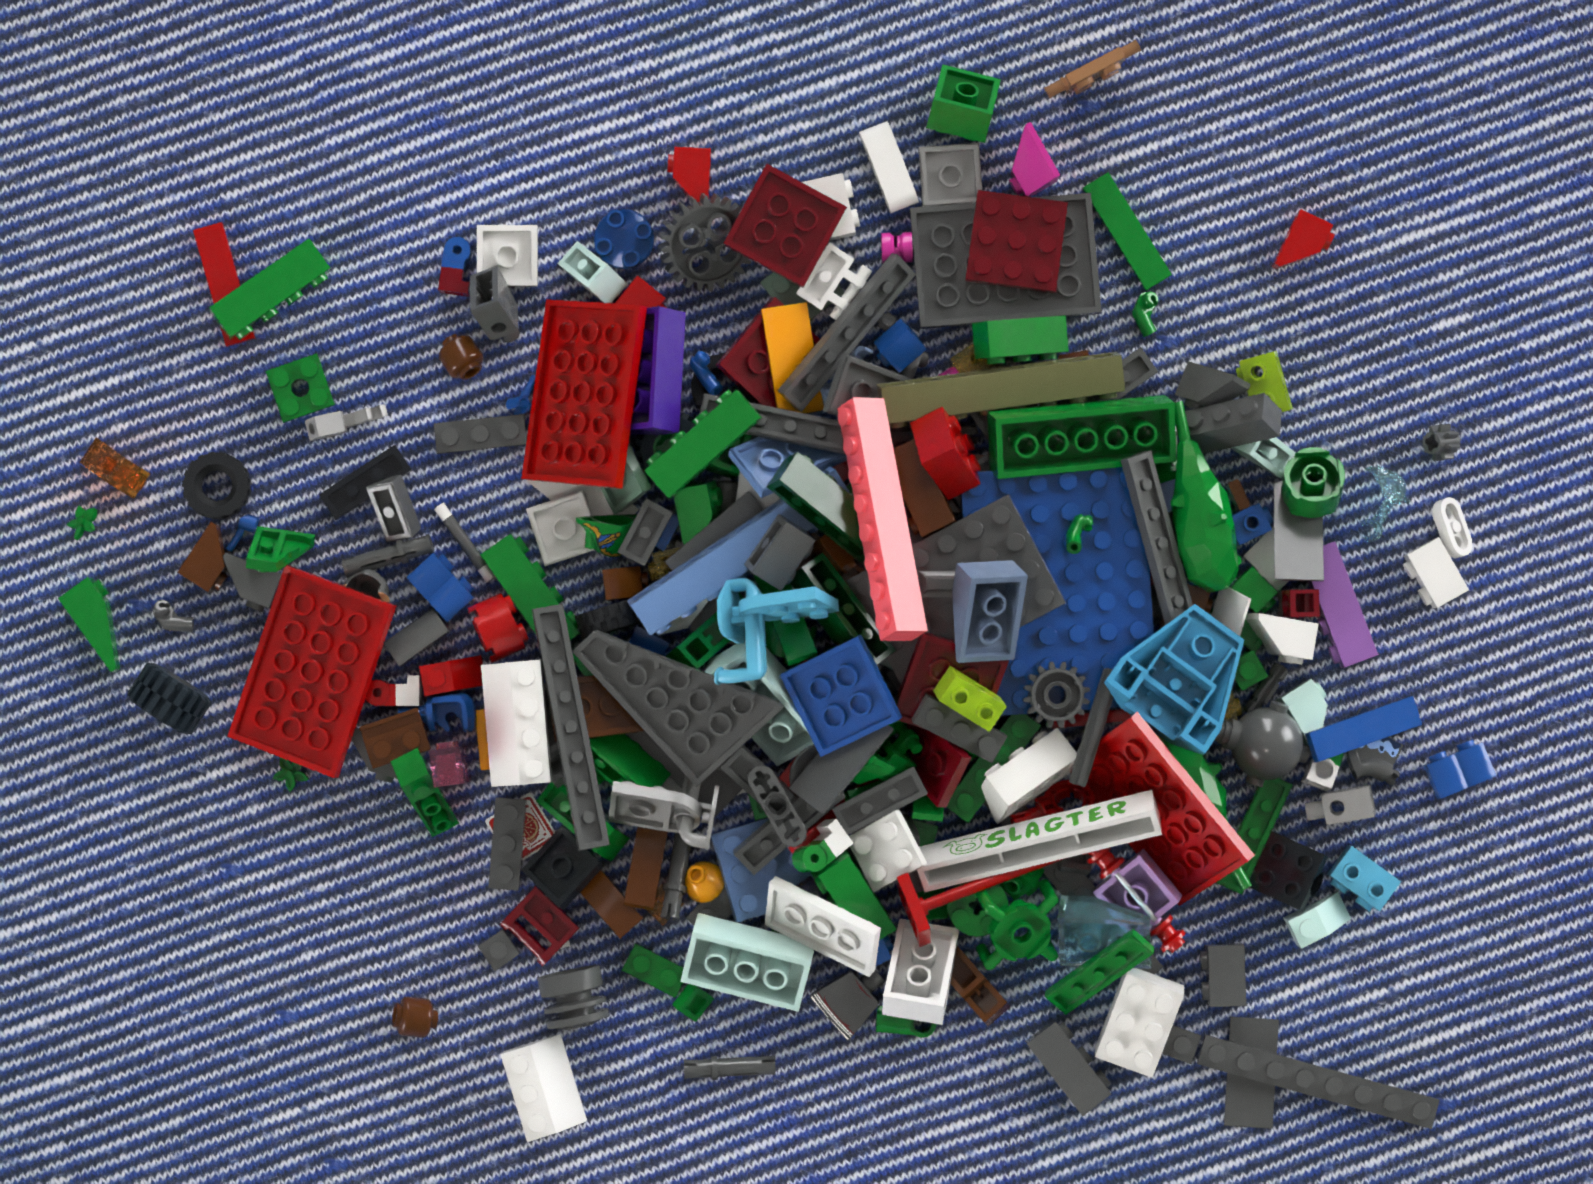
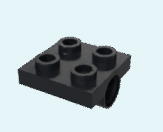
(1288, 871)

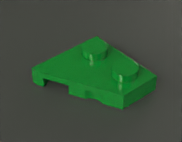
(276, 548)

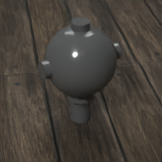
(1264, 743)

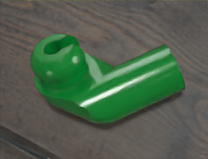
(1142, 311)

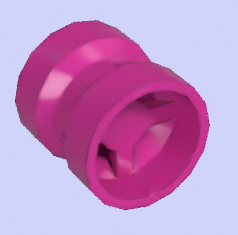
(898, 245)

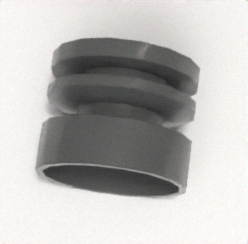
(573, 997)

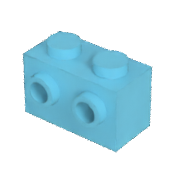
(1363, 878)

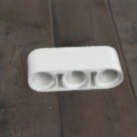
(888, 167)

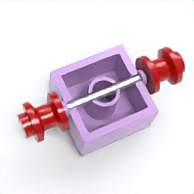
(1141, 888)

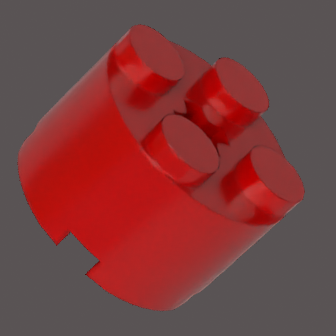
(497, 627)

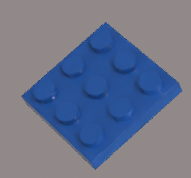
(840, 695)

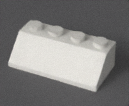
(516, 723)

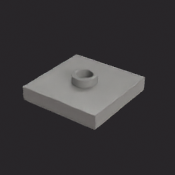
(949, 174)

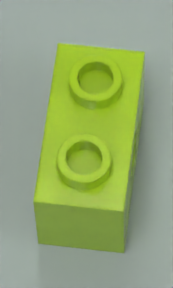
(969, 698)

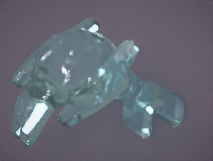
(1393, 490)

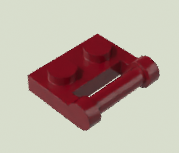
(546, 918)

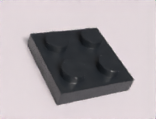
(561, 868)

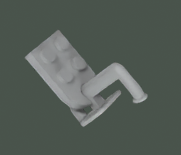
(664, 809)

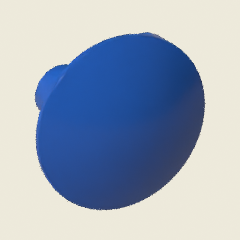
(623, 239)

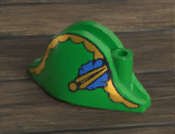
(606, 532)

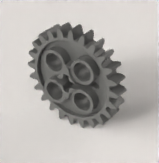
(699, 217)

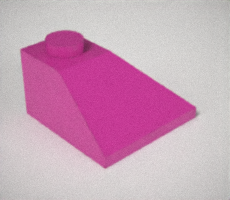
(1032, 165)

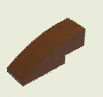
(645, 868)
(608, 903)
(977, 989)

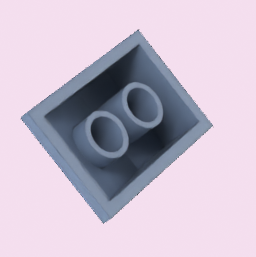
(987, 610)

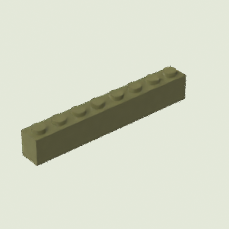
(1004, 387)

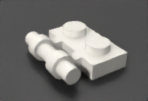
(827, 275)

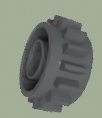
(1072, 699)

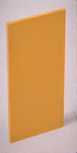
(788, 343)

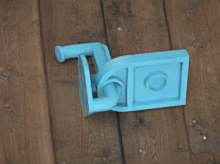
(747, 619)

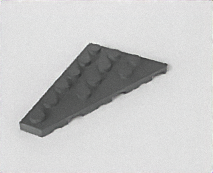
(676, 703)

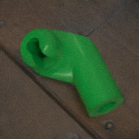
(1073, 535)

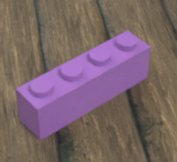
(1341, 613)

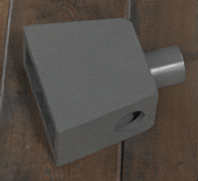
(495, 316)

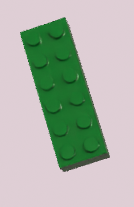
(1080, 436)

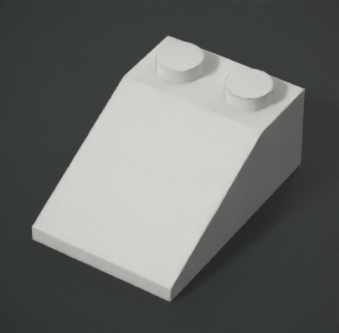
(920, 976)

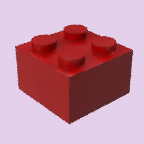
(946, 452)

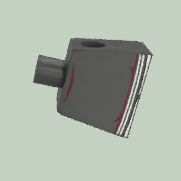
(848, 1000)

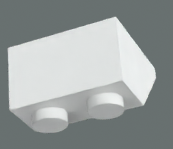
(1285, 637)

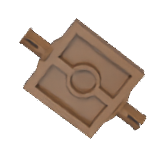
(1084, 77)

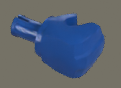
(439, 707)

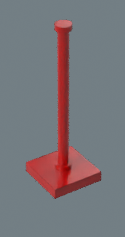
(918, 908)

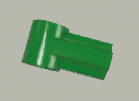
(898, 1025)

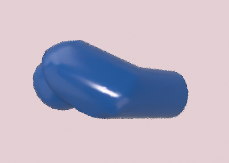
(699, 366)

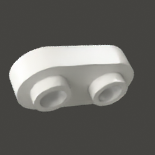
(1452, 527)

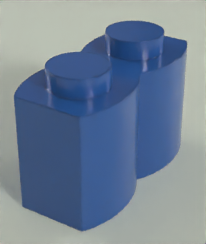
(441, 587)
(1460, 769)

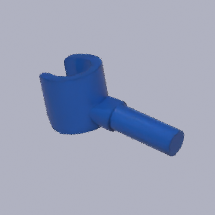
(522, 402)
(246, 523)

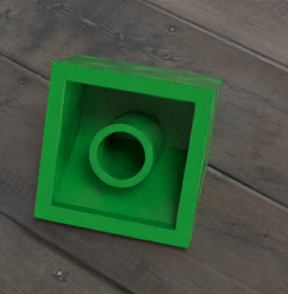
(963, 103)

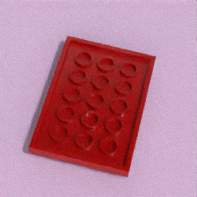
(584, 393)
(311, 671)
(1195, 838)

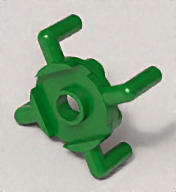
(1010, 919)

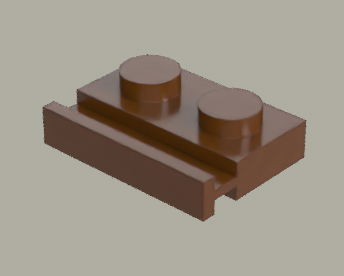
(394, 737)

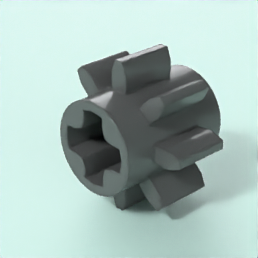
(1441, 442)

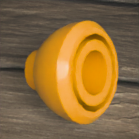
(704, 881)

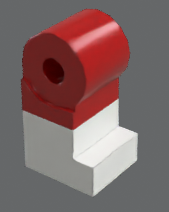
(386, 694)

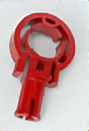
(1048, 803)

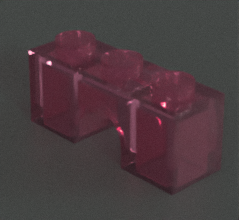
(449, 764)

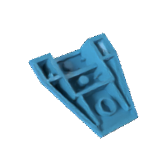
(1180, 679)

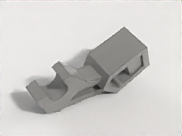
(337, 423)

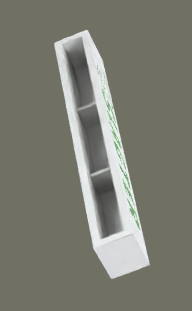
(1040, 840)

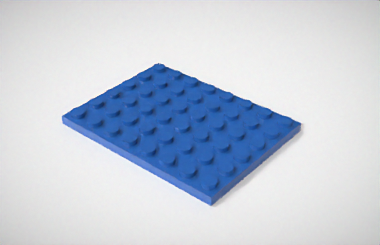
(1102, 584)

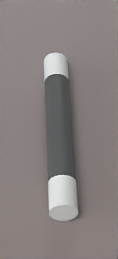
(464, 542)

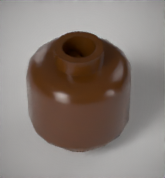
(461, 357)
(414, 1017)

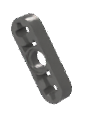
(772, 782)

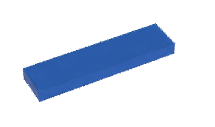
(1363, 729)

